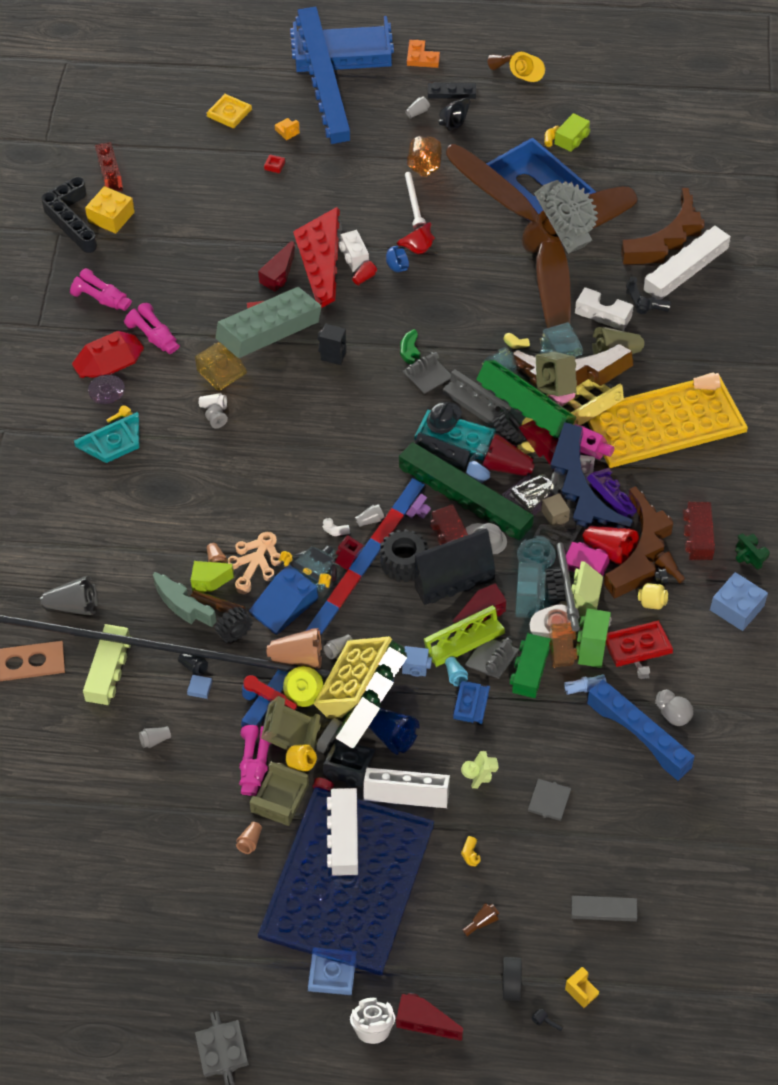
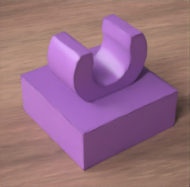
(418, 507)

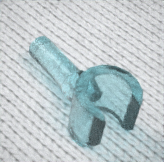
(482, 449)

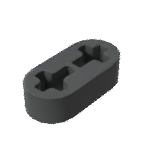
(328, 737)

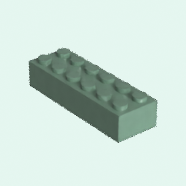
(268, 322)

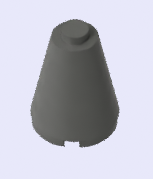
(72, 597)

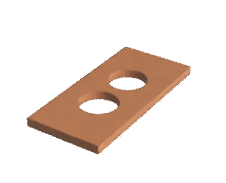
(53, 665)

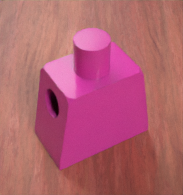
(595, 444)

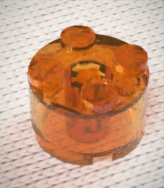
(424, 155)

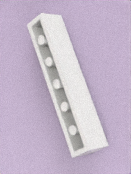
(686, 262)

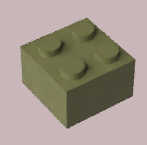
(556, 373)

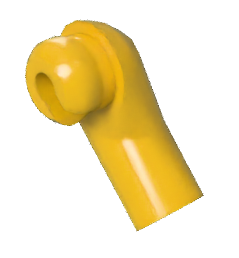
(549, 136)

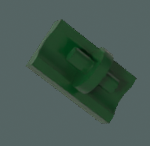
(749, 553)

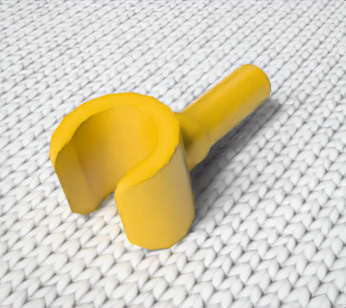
(123, 411)

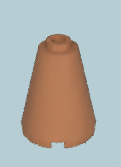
(297, 649)

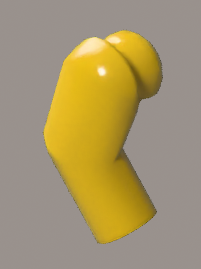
(468, 852)

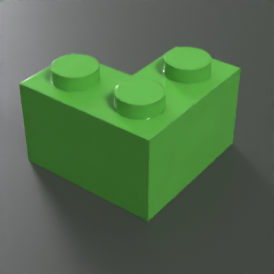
(592, 637)

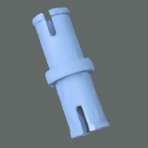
(583, 684)

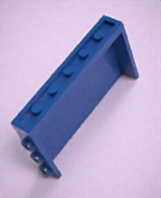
(350, 47)

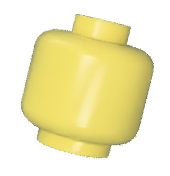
(653, 596)

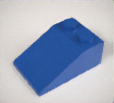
(284, 599)

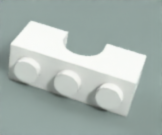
(616, 315)

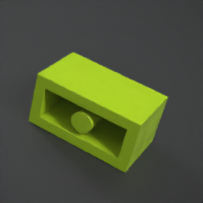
(572, 132)

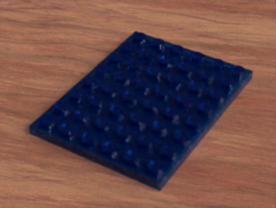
(347, 915)

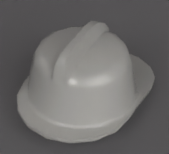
(497, 537)

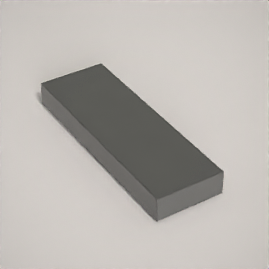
(604, 908)

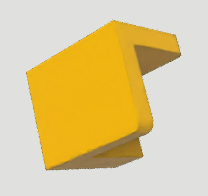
(581, 988)

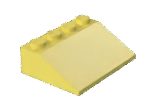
(351, 676)

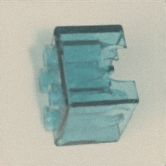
(561, 340)

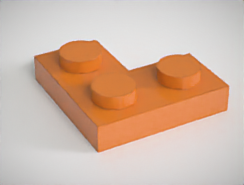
(419, 57)

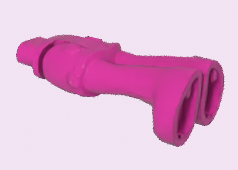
(108, 296)
(160, 335)
(253, 770)

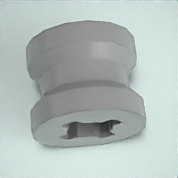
(216, 416)

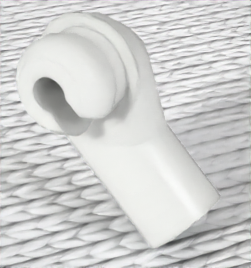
(335, 530)

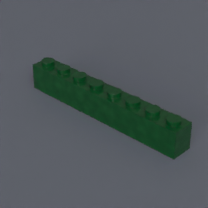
(466, 491)

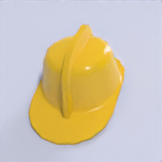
(527, 67)

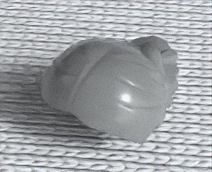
(674, 708)

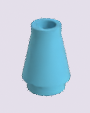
(455, 671)

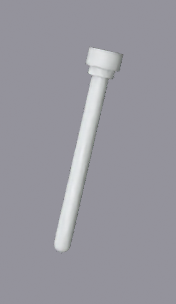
(418, 221)

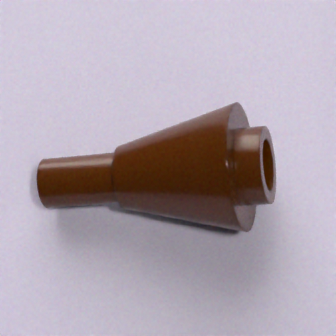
(496, 61)
(665, 560)
(485, 916)

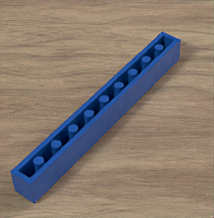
(323, 75)

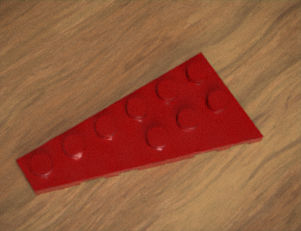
(319, 253)

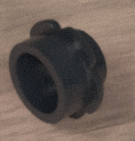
(661, 576)

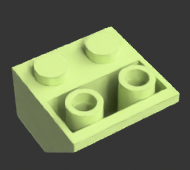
(586, 588)

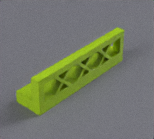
(464, 639)

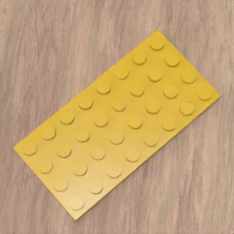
(667, 421)

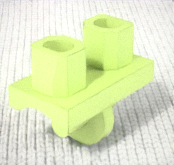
(480, 769)

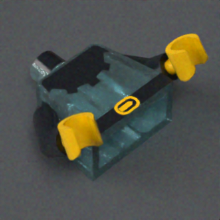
(314, 564)

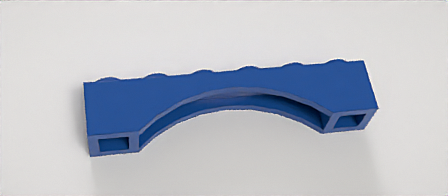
(667, 750)

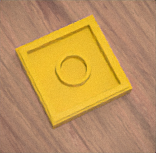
(229, 111)

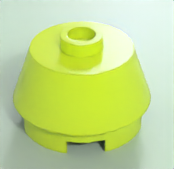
(302, 686)

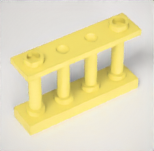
(596, 404)

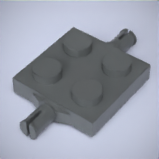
(221, 1048)

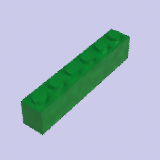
(524, 397)

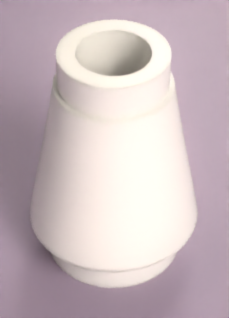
(211, 400)

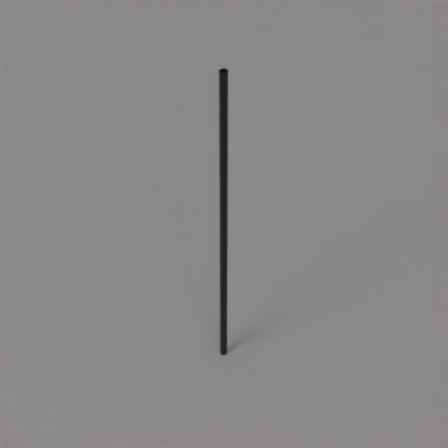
(154, 644)

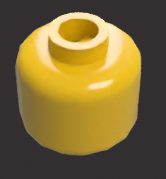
(301, 757)

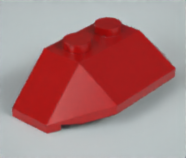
(108, 355)

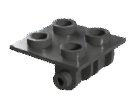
(427, 373)
(492, 657)

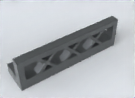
(476, 401)

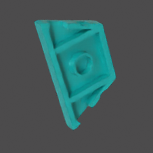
(112, 439)

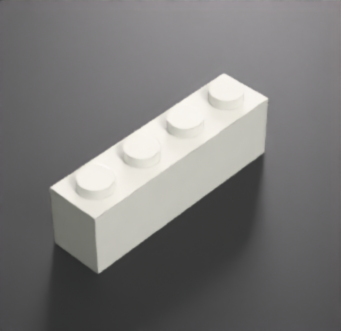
(406, 787)
(343, 832)

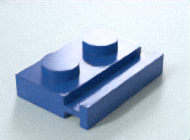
(471, 702)

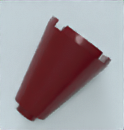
(507, 458)

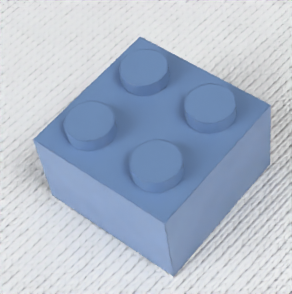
(738, 601)

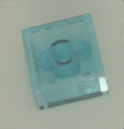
(530, 589)

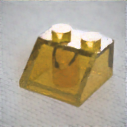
(219, 366)

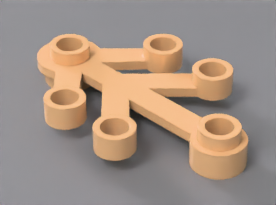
(255, 559)

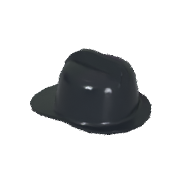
(443, 417)

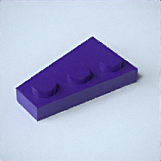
(611, 493)

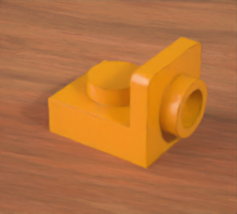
(287, 128)

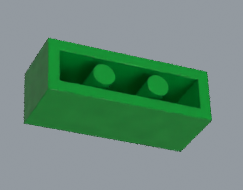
(530, 665)

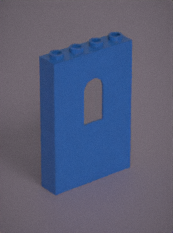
(537, 162)

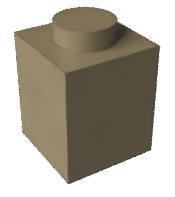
(555, 510)

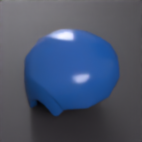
(397, 259)

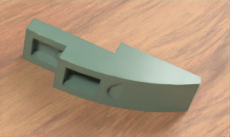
(176, 598)

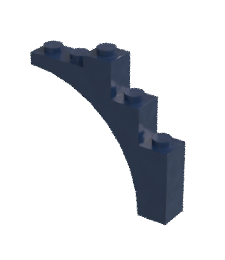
(589, 507)

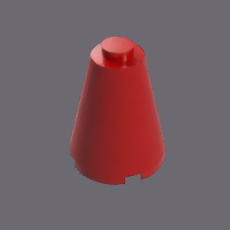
(614, 541)

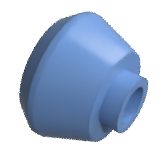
(477, 472)

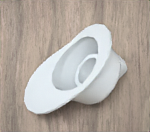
(544, 618)

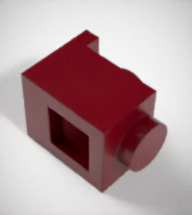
(348, 552)

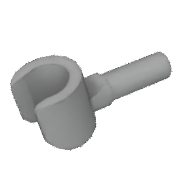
(642, 672)

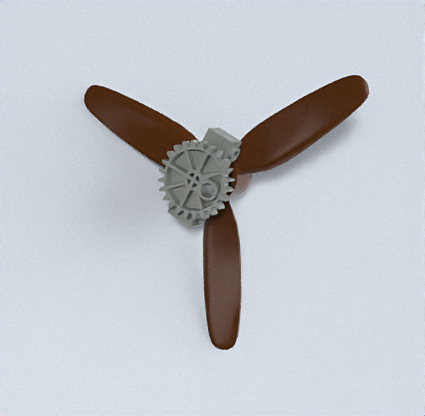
(565, 218)

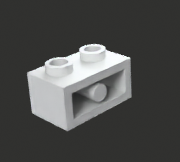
(353, 249)

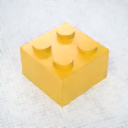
(109, 209)

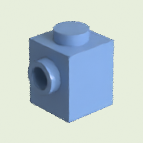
(416, 661)

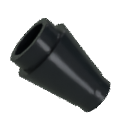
(194, 664)

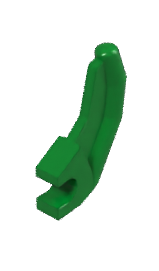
(407, 348)

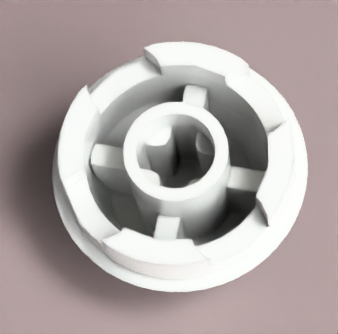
(372, 1020)

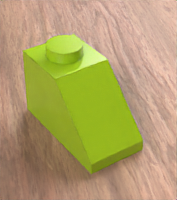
(210, 575)

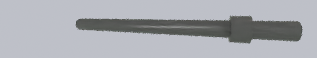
(572, 612)

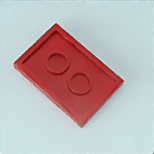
(638, 643)

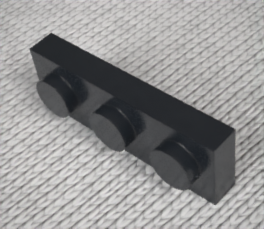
(452, 90)
(444, 450)

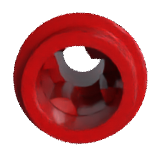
(364, 273)

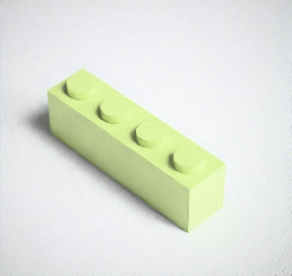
(106, 668)

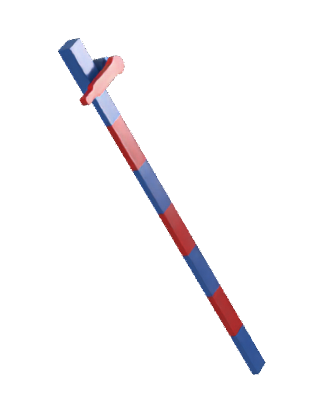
(266, 693)

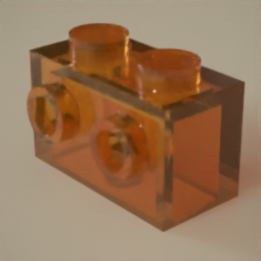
(562, 644)

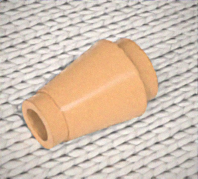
(709, 381)

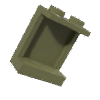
(289, 727)
(280, 793)

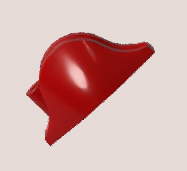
(419, 240)

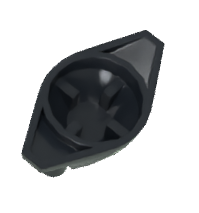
(454, 114)

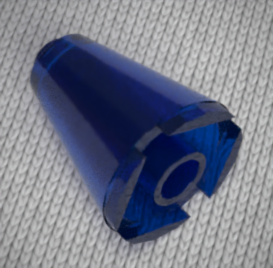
(394, 729)

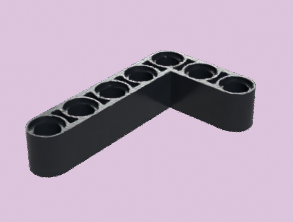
(56, 206)

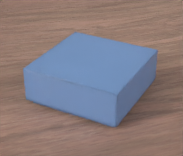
(199, 686)

